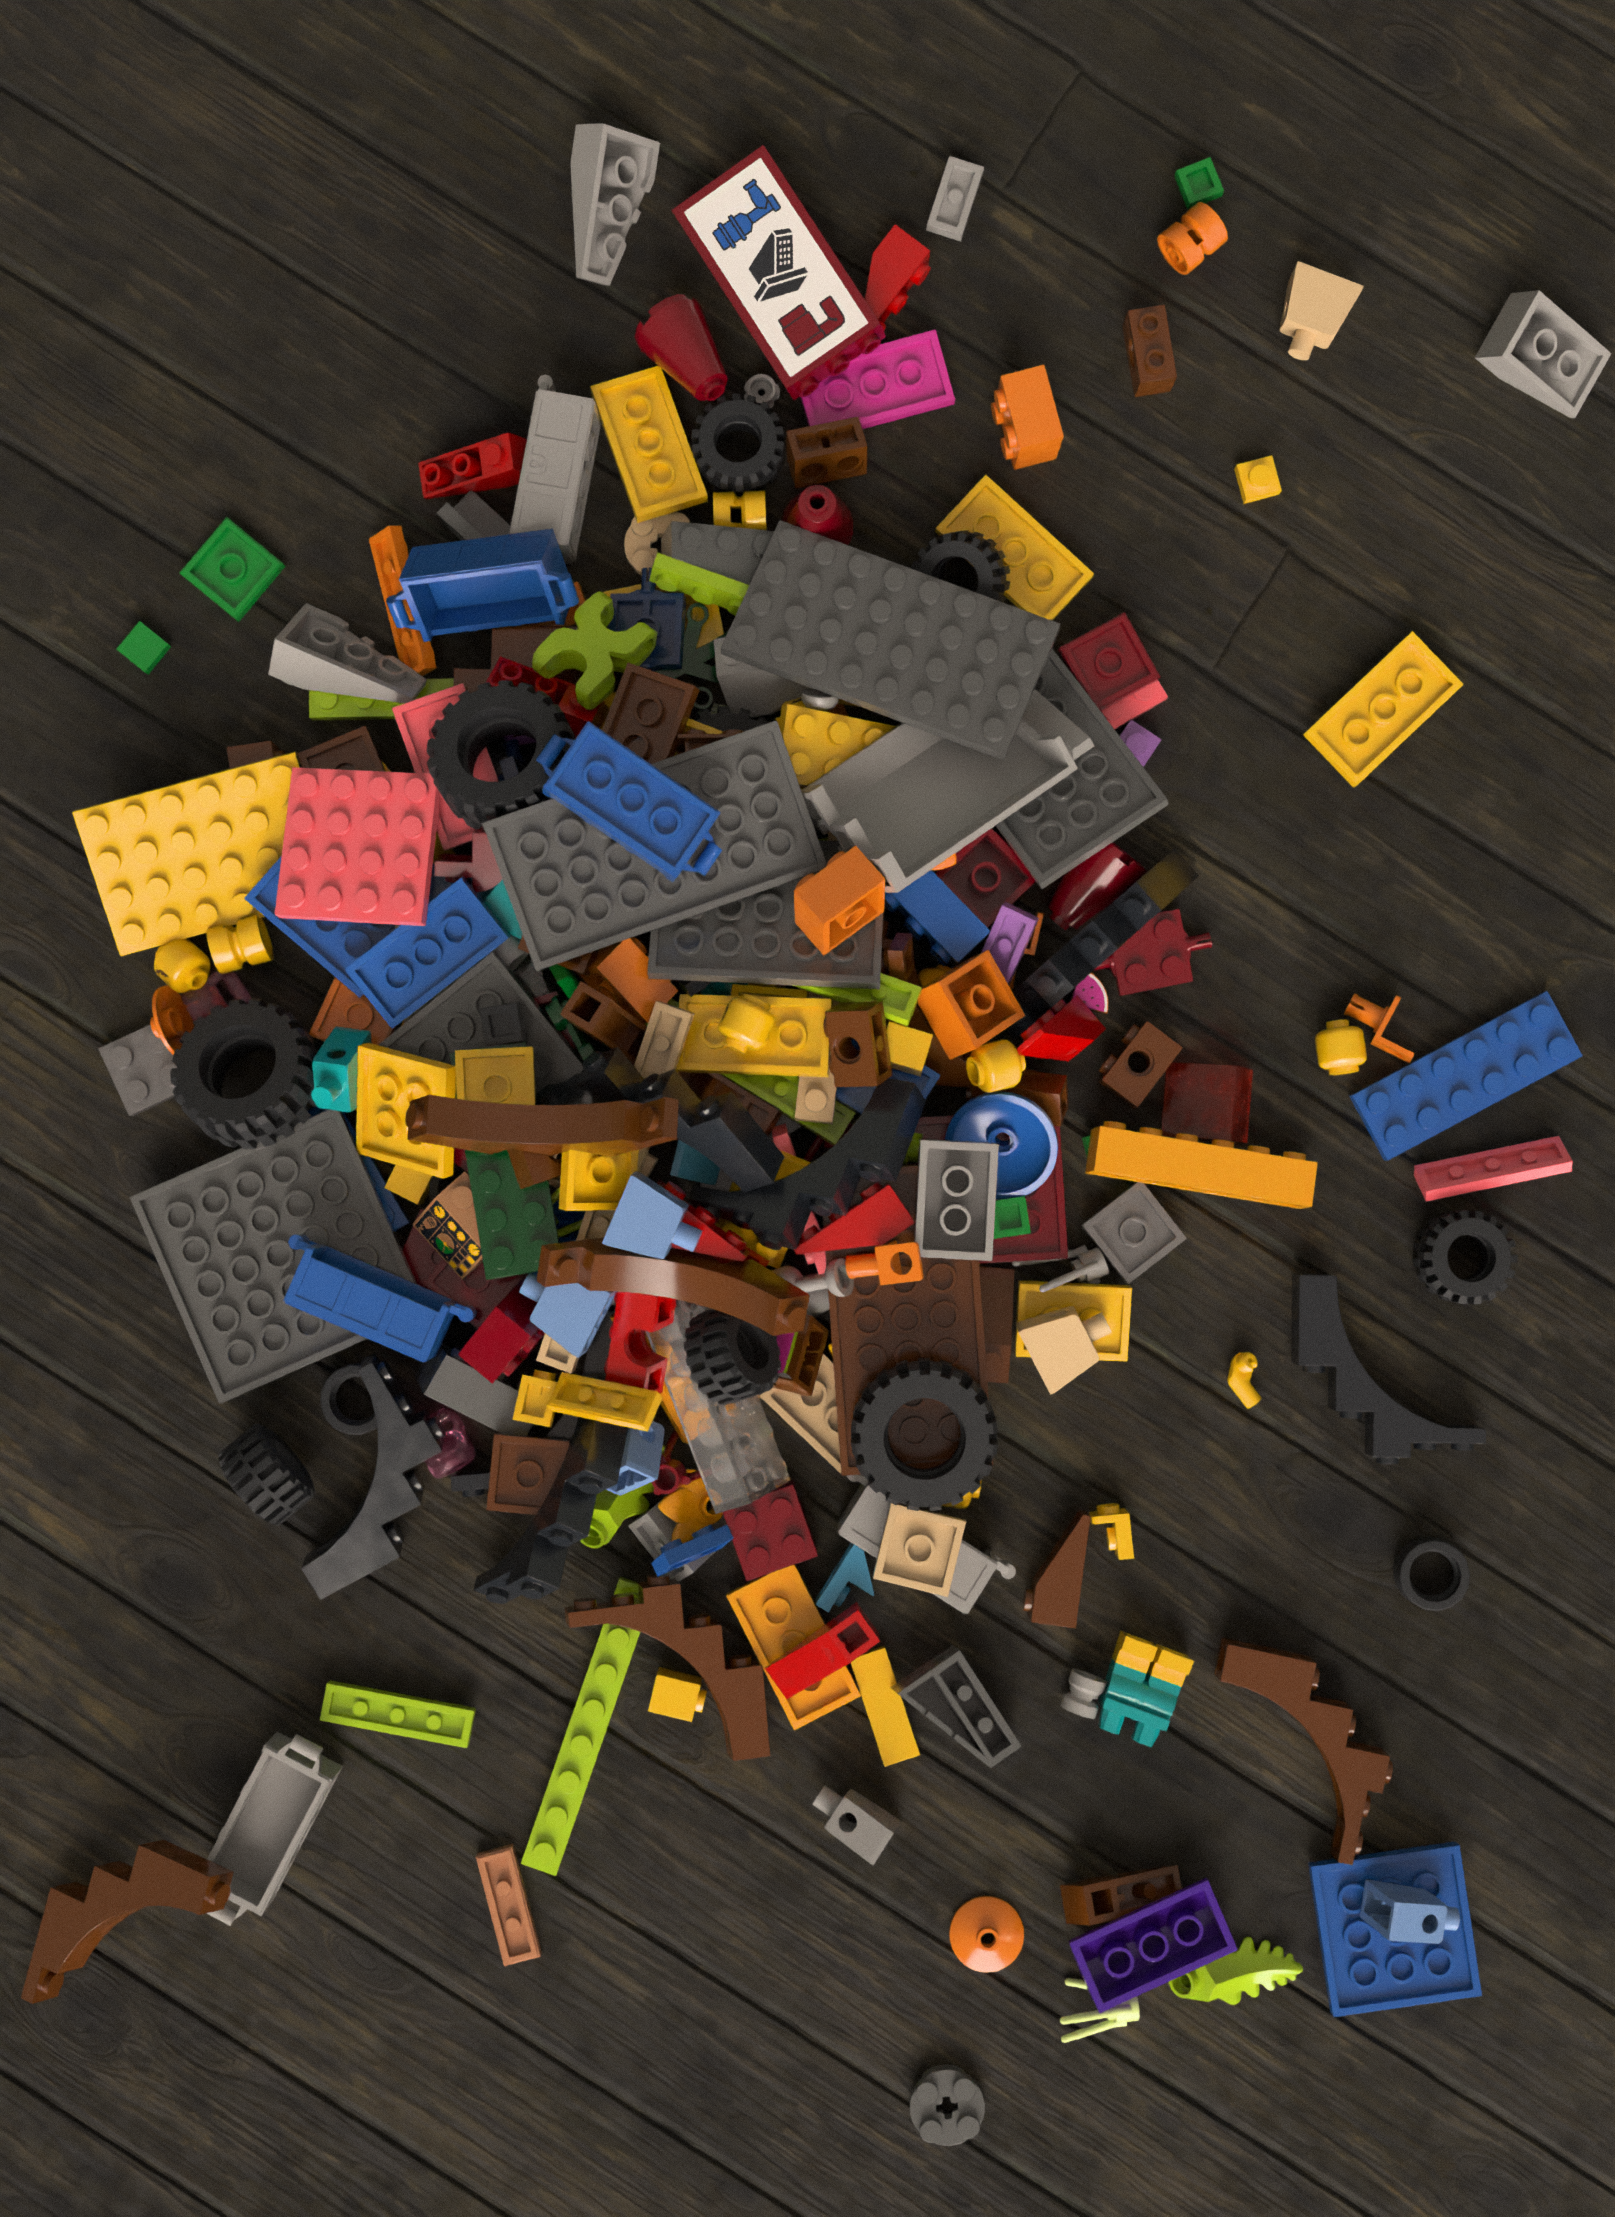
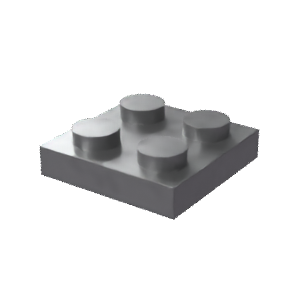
(140, 1070)
(1133, 1231)

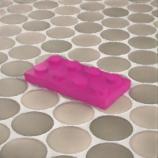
(885, 385)

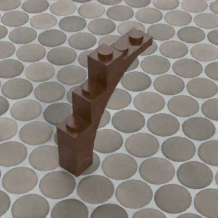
(615, 1027)
(1044, 1089)
(734, 1684)
(1351, 1765)

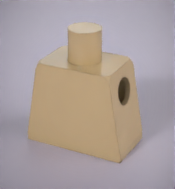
(1315, 308)
(1062, 1344)

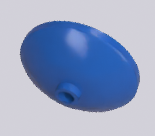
(1033, 1144)

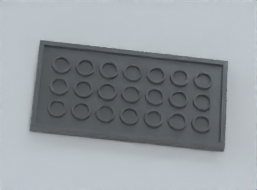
(891, 639)
(588, 892)

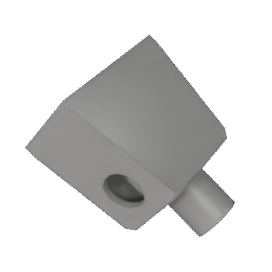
(873, 1823)

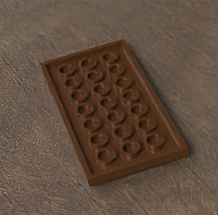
(906, 1322)

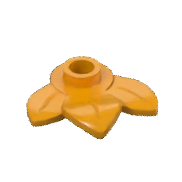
(688, 1509)

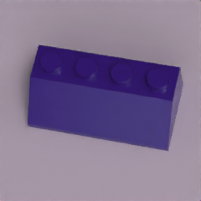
(1152, 1945)

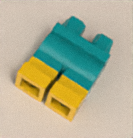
(1142, 1686)

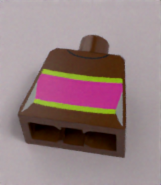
(801, 1357)

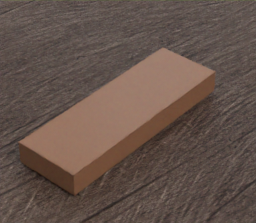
(508, 1904)

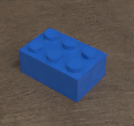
(939, 918)

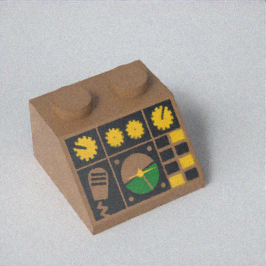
(452, 1227)

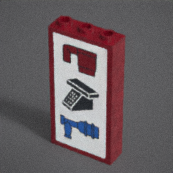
(779, 273)

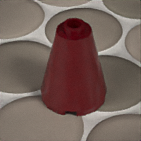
(683, 346)
(821, 513)
(1093, 886)

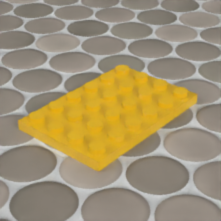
(186, 851)

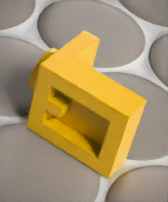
(533, 1399)
(1119, 1535)

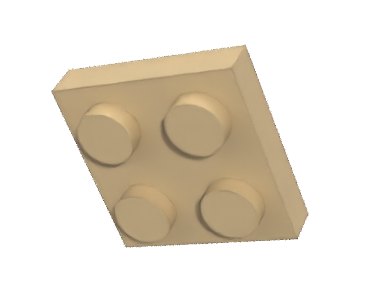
(919, 1549)

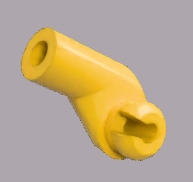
(1240, 1376)

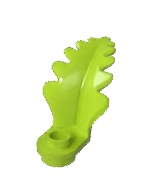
(612, 1510)
(1238, 1973)

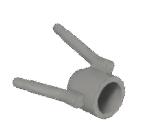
(1088, 1266)

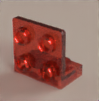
(1207, 1101)

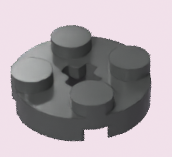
(934, 2124)

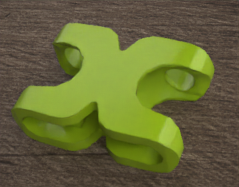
(594, 650)

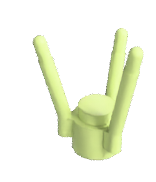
(1116, 2016)

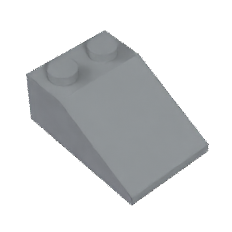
(1543, 352)

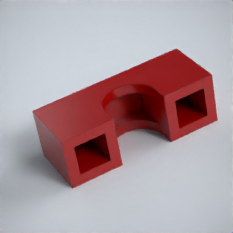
(629, 1356)

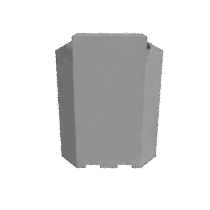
(924, 797)

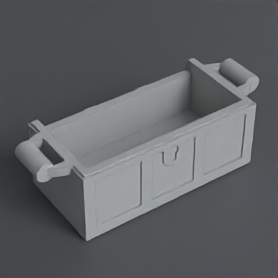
(557, 466)
(864, 1526)
(272, 1821)

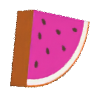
(1092, 994)

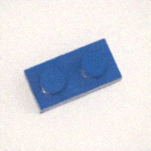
(678, 1554)

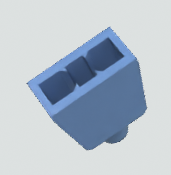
(650, 1220)
(567, 1312)
(640, 1459)
(1407, 1913)

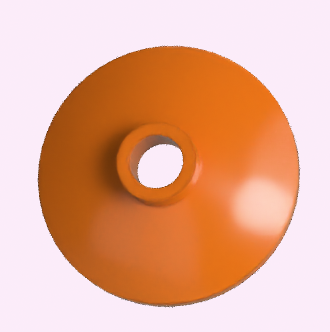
(169, 1017)
(984, 1916)

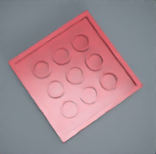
(358, 846)

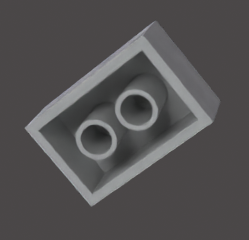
(956, 1199)

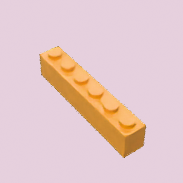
(1201, 1166)

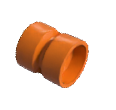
(1196, 235)

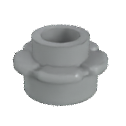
(765, 383)

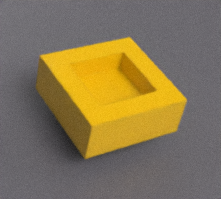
(1257, 479)

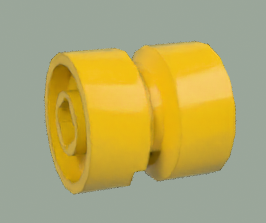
(751, 505)
(239, 944)

